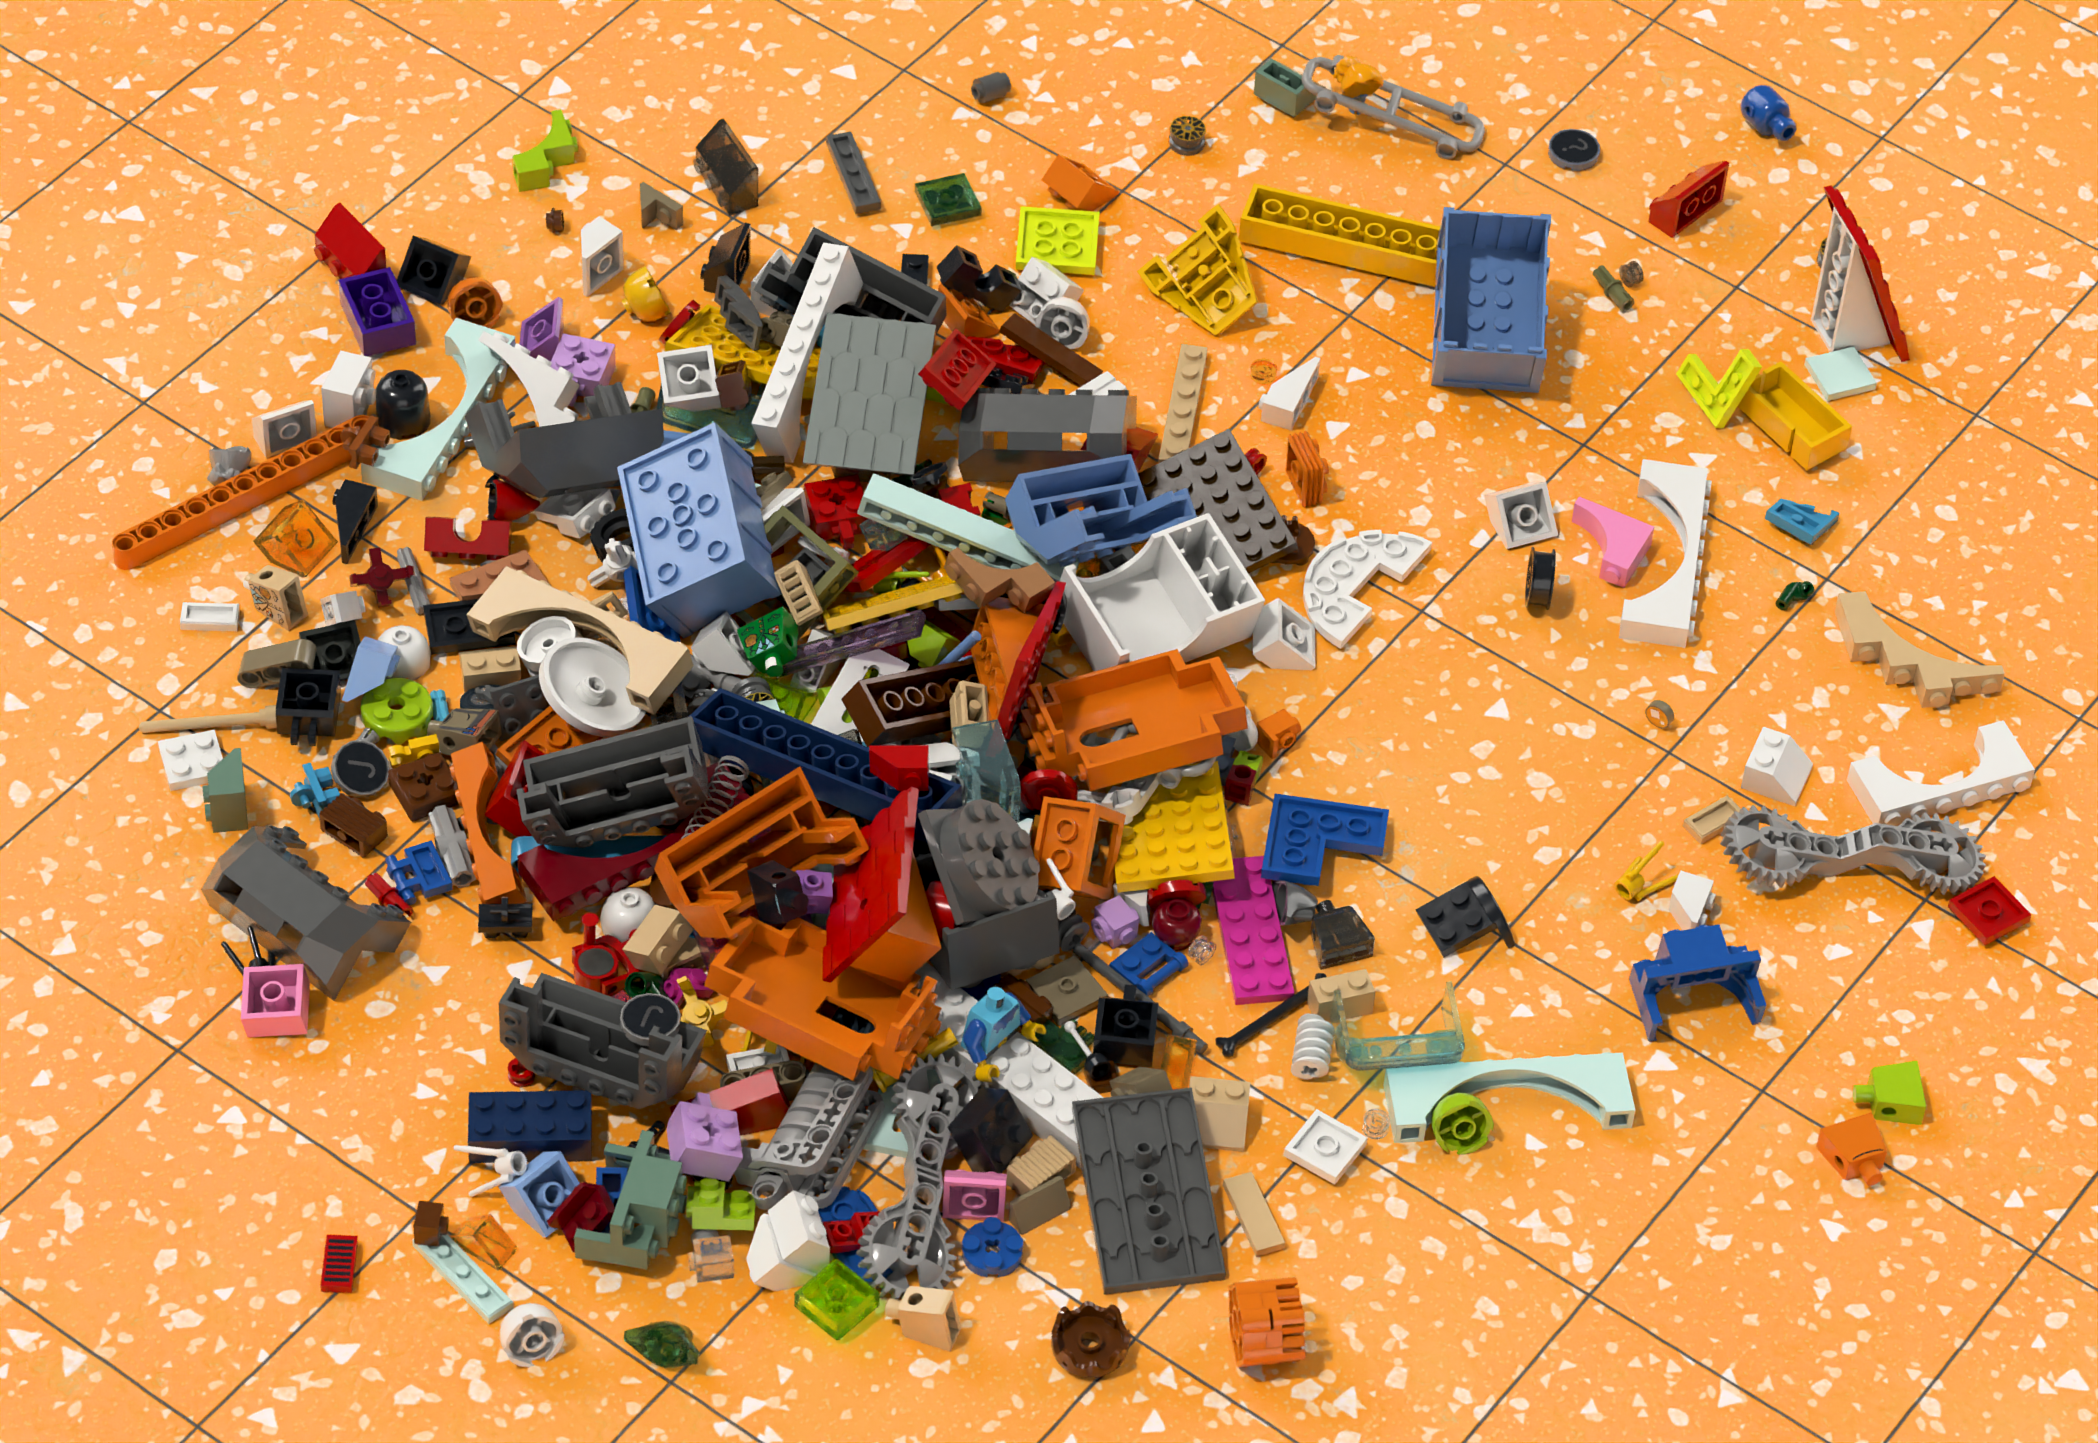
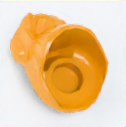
(1357, 77)

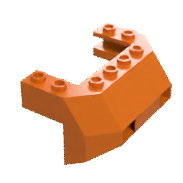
(722, 848)

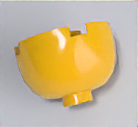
(644, 296)

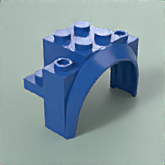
(1696, 959)

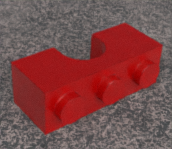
(443, 538)

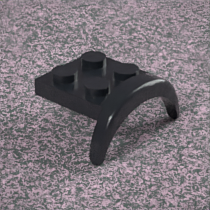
(1463, 917)

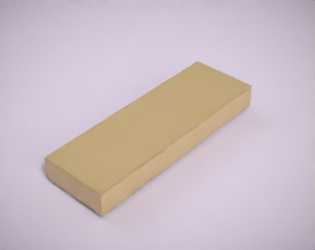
(1253, 1214)

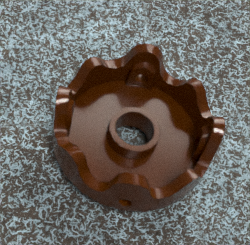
(1094, 1323)

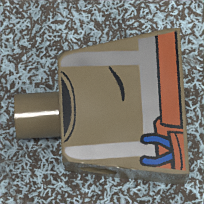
(466, 728)

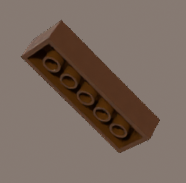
(906, 702)

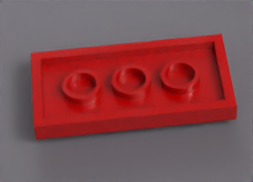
(957, 369)

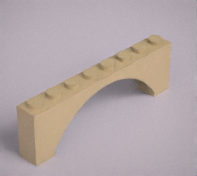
(519, 600)

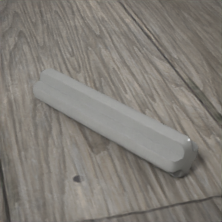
(414, 583)

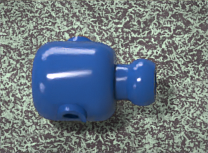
(1768, 112)

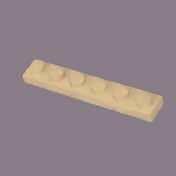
(1183, 400)

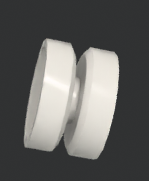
(540, 637)

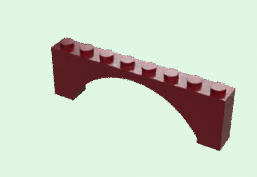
(573, 882)

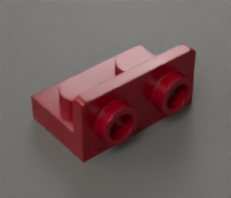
(584, 1209)

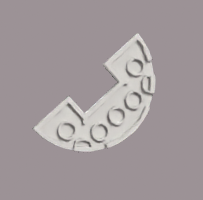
(1345, 568)

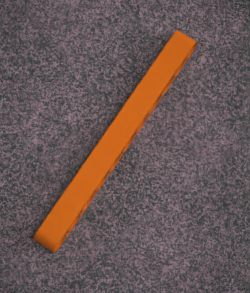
(232, 497)

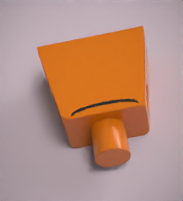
(1854, 1148)

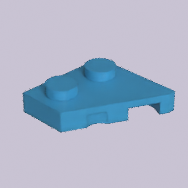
(1800, 519)

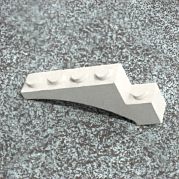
(547, 387)

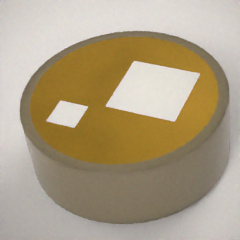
(1659, 714)

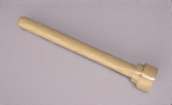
(264, 717)

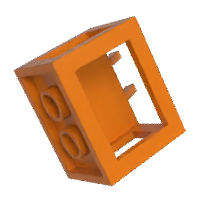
(1067, 836)

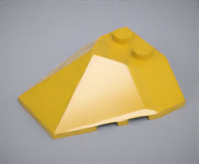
(1205, 275)

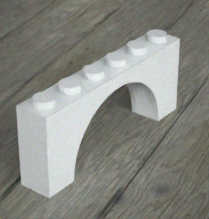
(1892, 798)

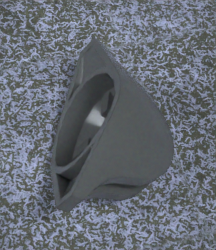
(1293, 903)

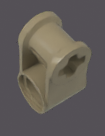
(776, 327)

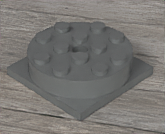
(981, 859)

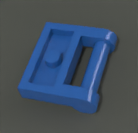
(1144, 958)

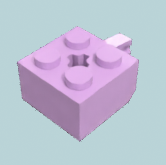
(588, 360)
(704, 1139)

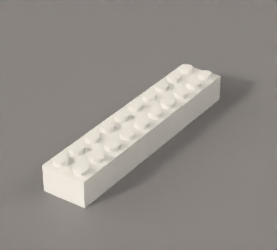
(1033, 1078)

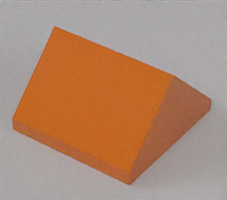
(967, 315)

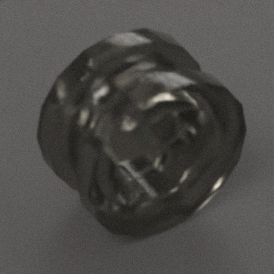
(1631, 273)

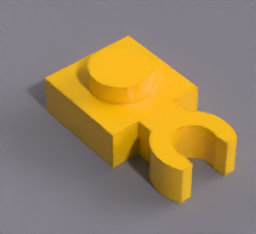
(416, 749)

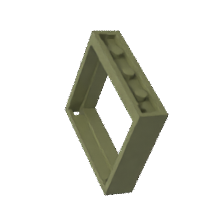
(830, 584)

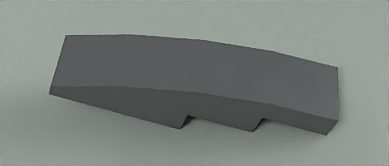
(739, 312)

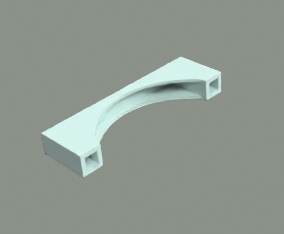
(417, 462)
(1589, 1081)

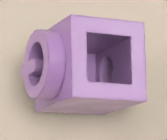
(1115, 922)

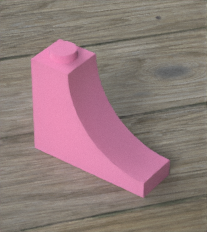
(1619, 536)

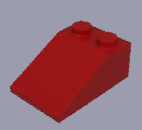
(504, 802)

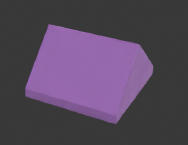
(543, 330)

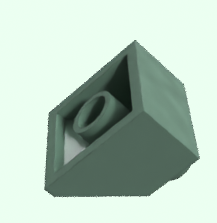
(226, 795)

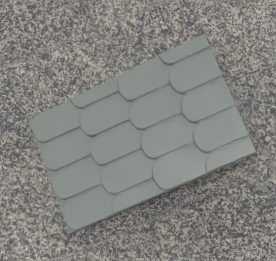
(869, 396)

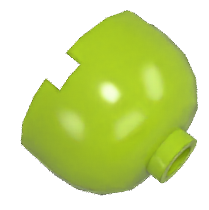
(1461, 1123)

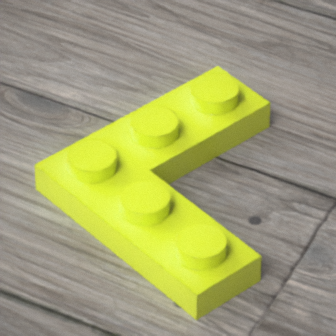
(1719, 399)

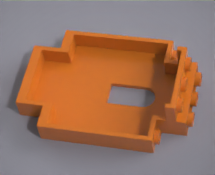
(1172, 706)
(779, 987)

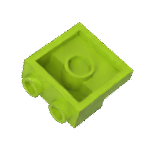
(718, 1210)

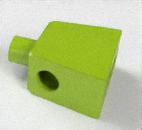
(1894, 1093)

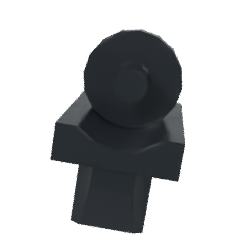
(505, 918)

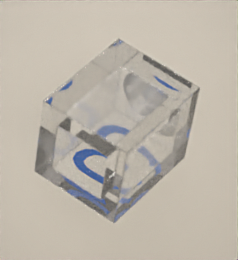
(712, 1259)

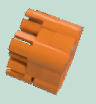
(1265, 1322)

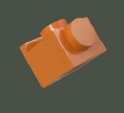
(1277, 732)

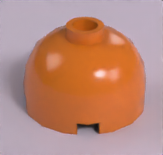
(475, 302)

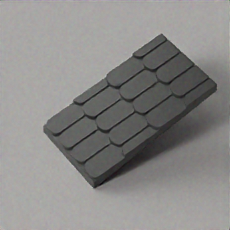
(1148, 1191)

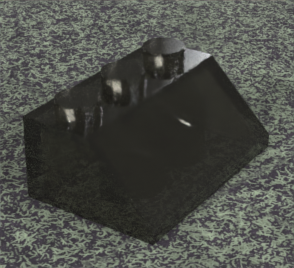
(727, 169)

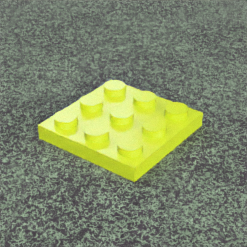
(1059, 237)

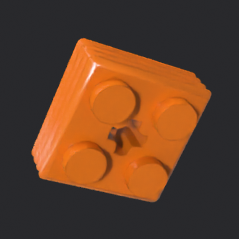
(1306, 468)

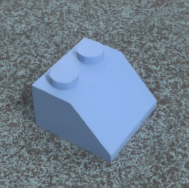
(371, 667)
(540, 1190)

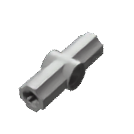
(451, 846)

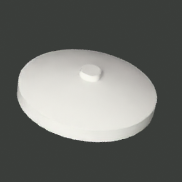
(588, 687)

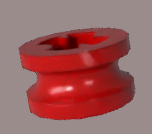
(1256, 459)
(516, 1079)

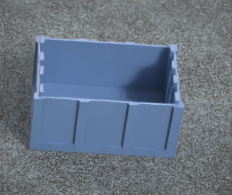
(1490, 300)
(697, 530)

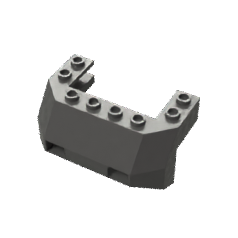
(884, 291)
(1036, 428)
(569, 454)
(615, 785)
(272, 889)
(579, 1041)

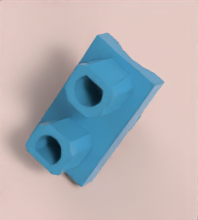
(312, 789)

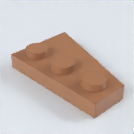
(476, 581)

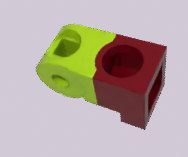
(1243, 777)

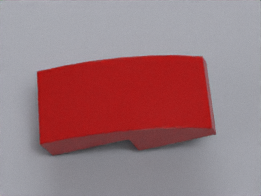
(844, 1235)

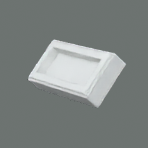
(209, 616)

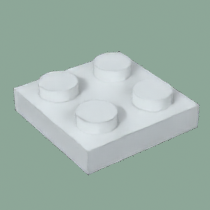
(189, 758)
(1325, 1146)

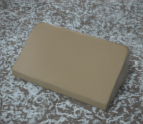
(1039, 1205)

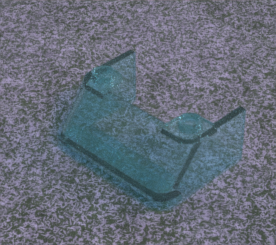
(987, 766)
(1400, 1051)

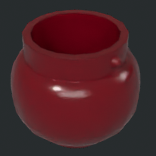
(1177, 923)

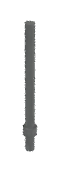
(1179, 1028)

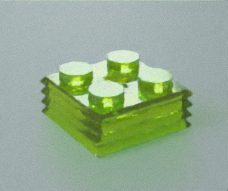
(836, 1299)

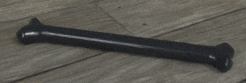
(1230, 1043)

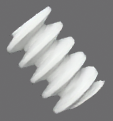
(1312, 1047)

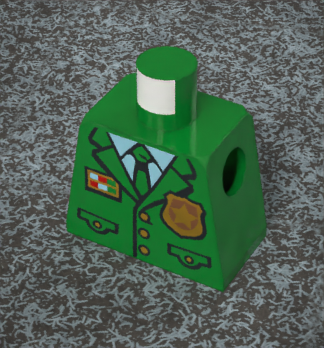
(770, 641)

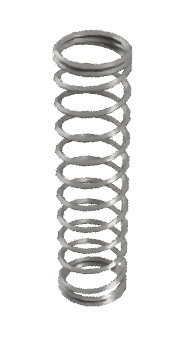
(732, 776)

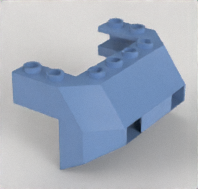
(1112, 516)

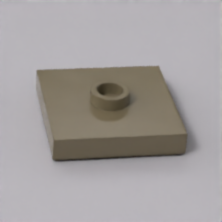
(1068, 988)

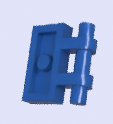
(427, 869)

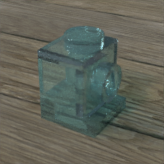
(881, 536)

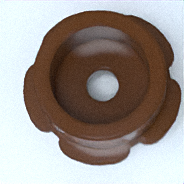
(555, 220)

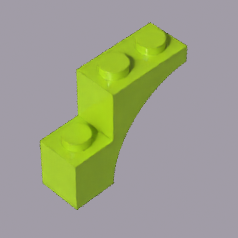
(535, 166)

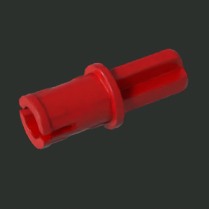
(386, 893)

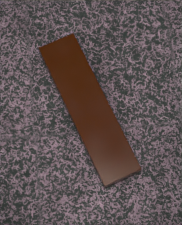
(1049, 350)

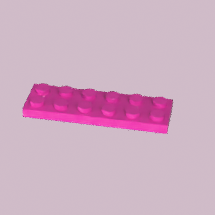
(1252, 935)

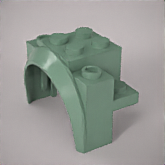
(648, 1197)

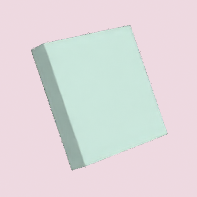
(1840, 373)

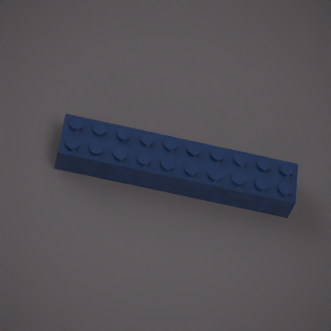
(833, 765)

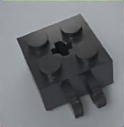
(308, 703)

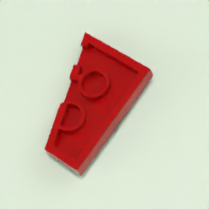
(1010, 357)

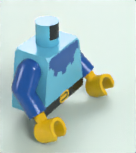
(991, 1025)

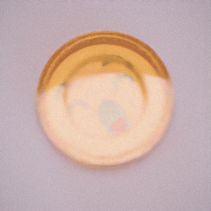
(1263, 371)

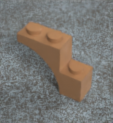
(983, 584)

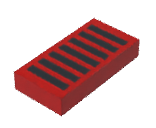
(339, 1263)

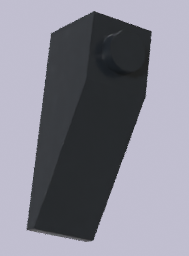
(354, 510)

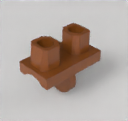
(360, 442)

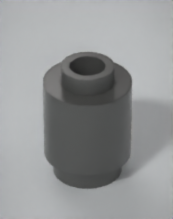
(991, 87)

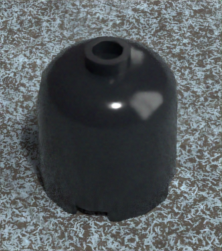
(402, 404)

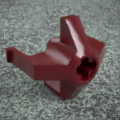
(380, 577)

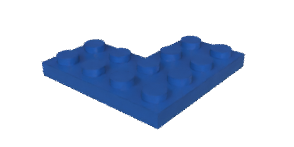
(1306, 826)

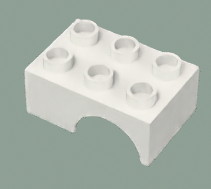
(1172, 595)

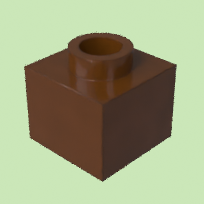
(430, 1223)

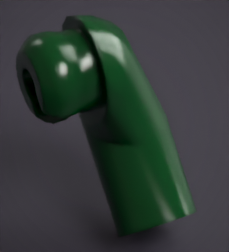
(1794, 592)

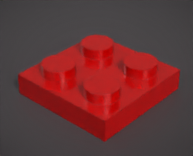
(1989, 910)

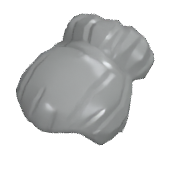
(227, 463)

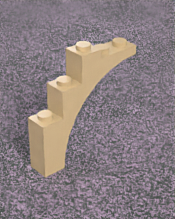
(1901, 662)

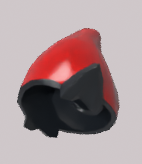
(507, 502)

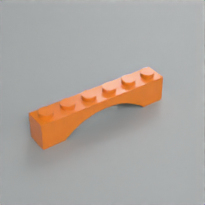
(476, 778)

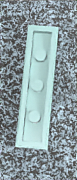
(467, 1278)

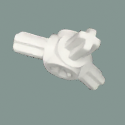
(617, 560)

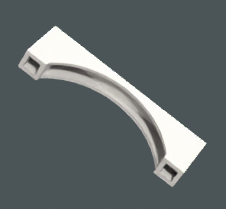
(830, 285)
(1666, 612)

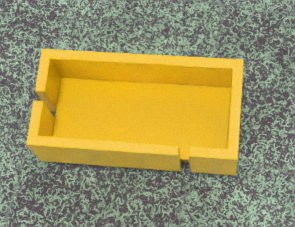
(1795, 416)

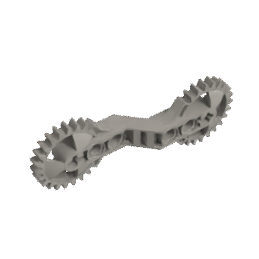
(1798, 852)
(923, 1178)

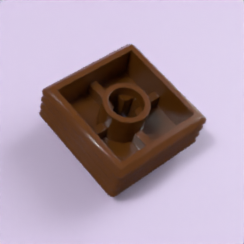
(423, 785)

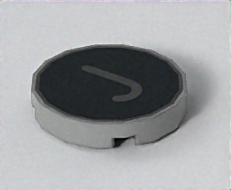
(360, 768)
(646, 1011)

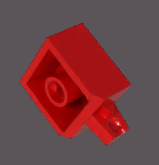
(834, 508)

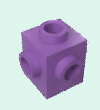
(818, 890)

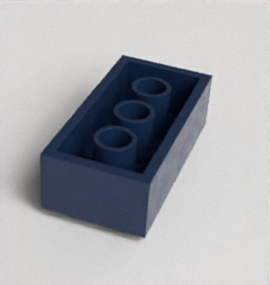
(531, 1123)

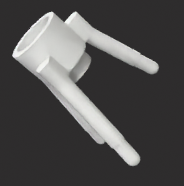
(1065, 904)
(506, 1164)

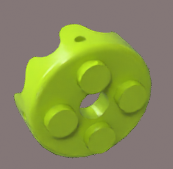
(402, 723)

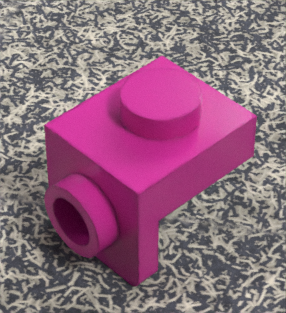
(697, 979)

